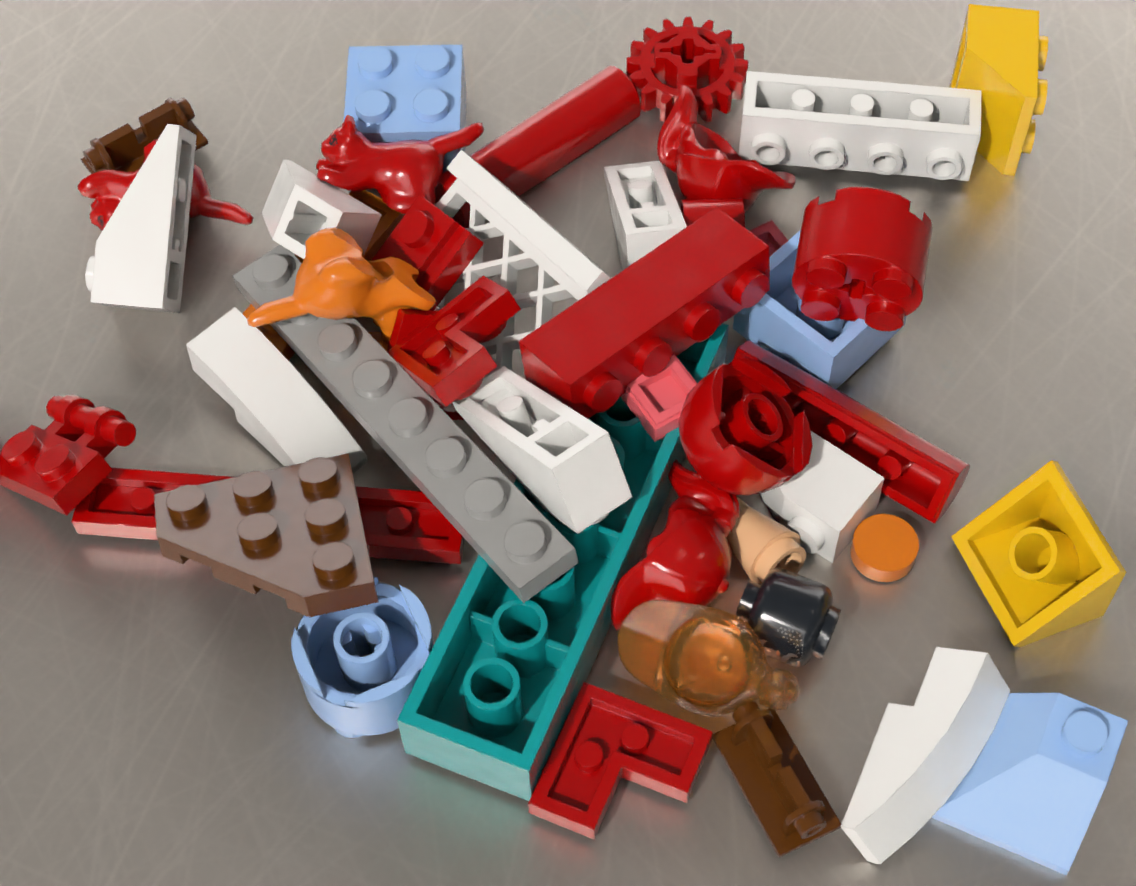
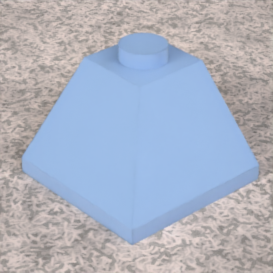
(1038, 778)

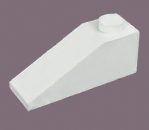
(641, 208)
(145, 240)
(548, 448)
(826, 499)

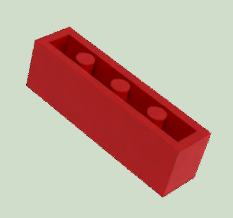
(648, 314)

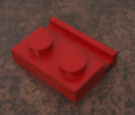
(433, 246)

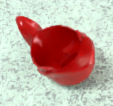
(707, 163)
(691, 554)

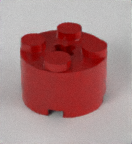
(862, 258)

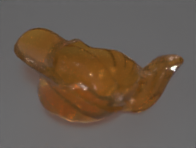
(701, 658)

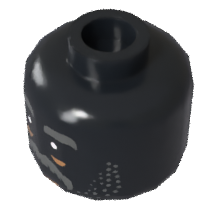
(790, 616)

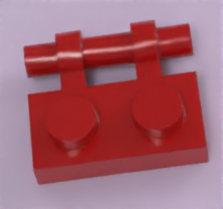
(67, 457)

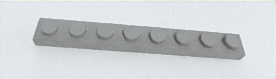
(417, 435)

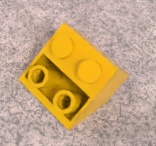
(1002, 58)

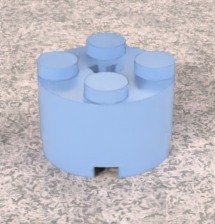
(365, 692)

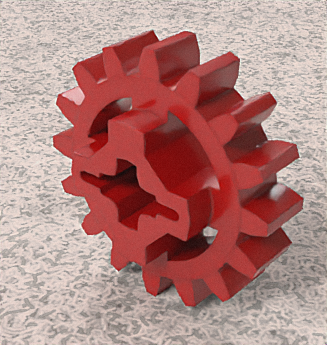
(687, 57)

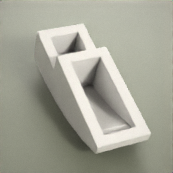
(269, 394)
(924, 751)

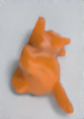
(342, 284)

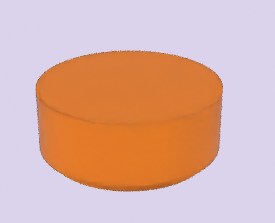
(884, 547)

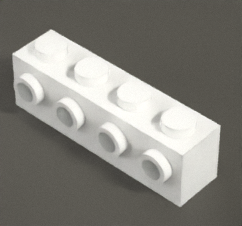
(860, 125)

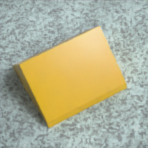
(1041, 558)

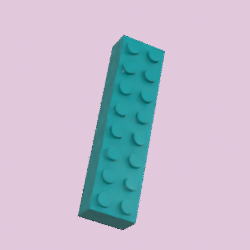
(514, 668)

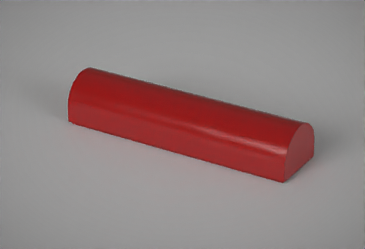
(555, 135)
(912, 467)

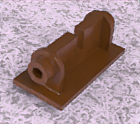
(125, 146)
(775, 779)

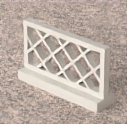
(522, 229)

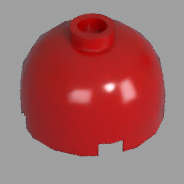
(743, 429)

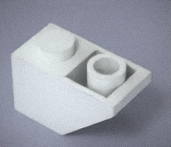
(305, 204)

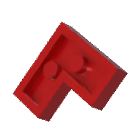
(446, 349)
(612, 740)

